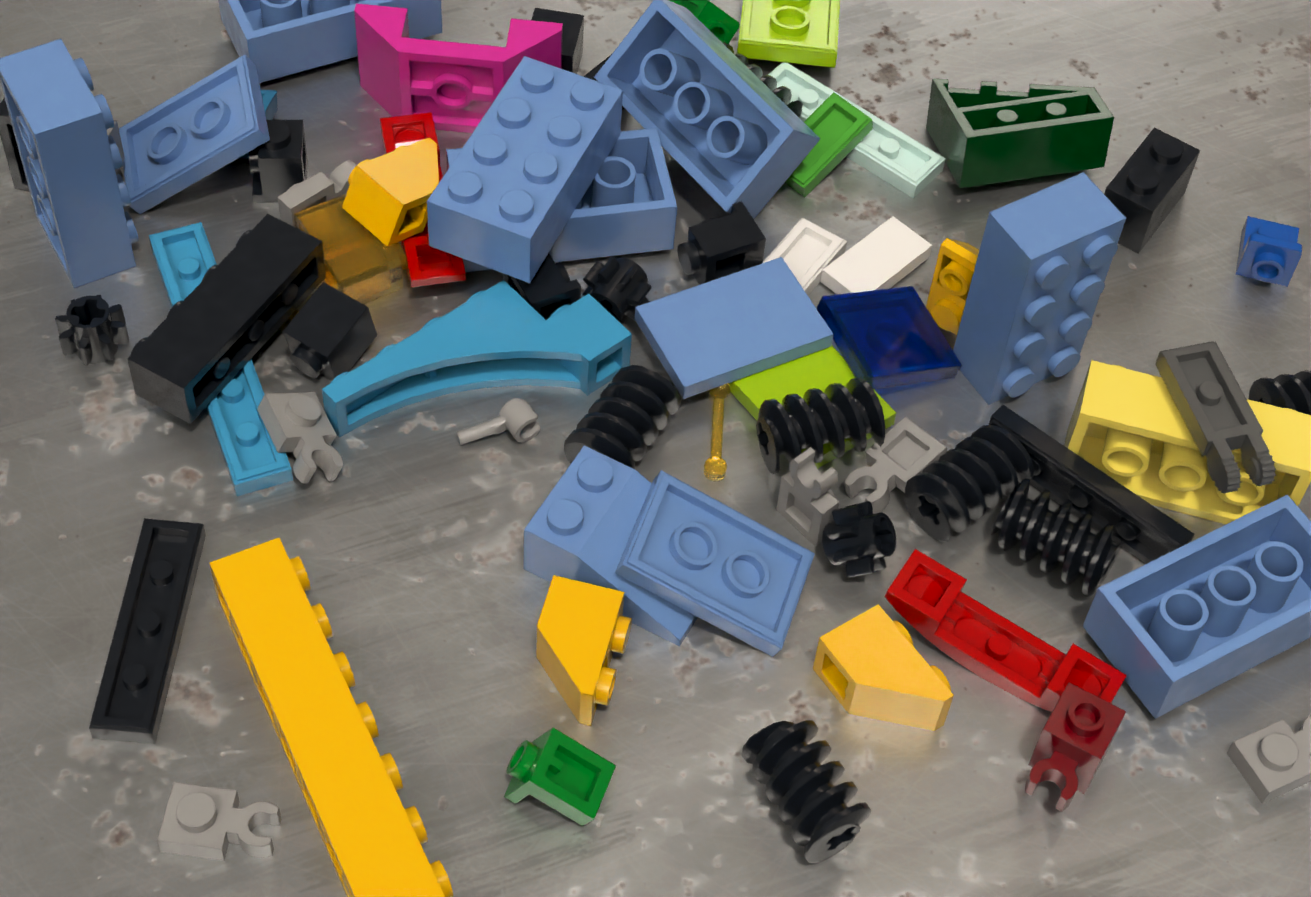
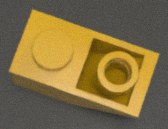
(393, 191)
(951, 283)
(577, 641)
(881, 674)

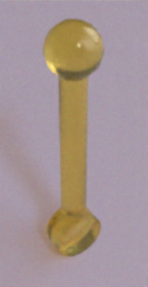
(716, 467)

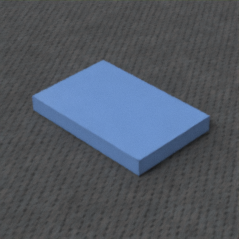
(193, 134)
(733, 327)
(716, 563)

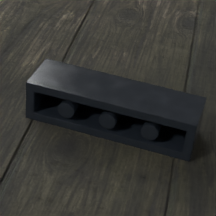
(227, 318)

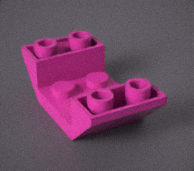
(443, 76)

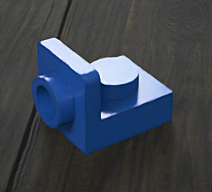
(1268, 251)

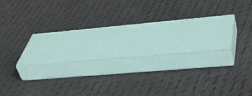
(883, 150)

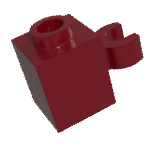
(1073, 743)

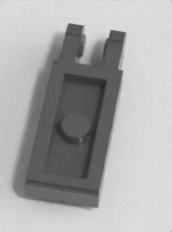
(1216, 414)

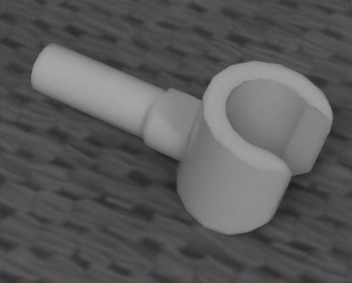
(514, 416)

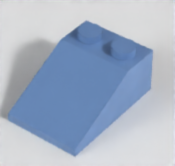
(585, 531)

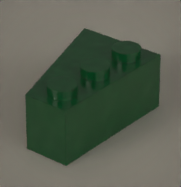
(1017, 134)

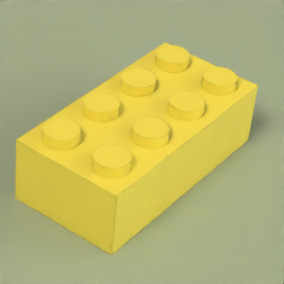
(1138, 438)

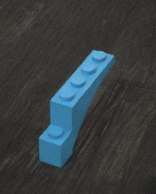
(480, 345)

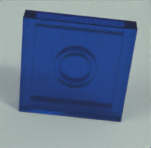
(888, 337)

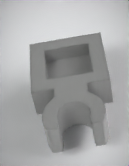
(314, 191)
(301, 427)
(902, 455)
(807, 496)
(1274, 759)
(207, 819)

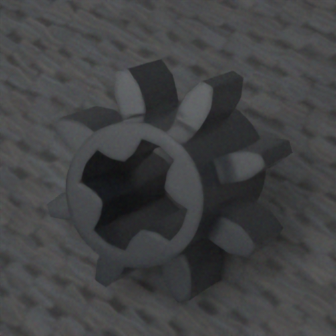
(618, 286)
(92, 329)
(859, 539)

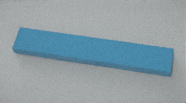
(246, 446)

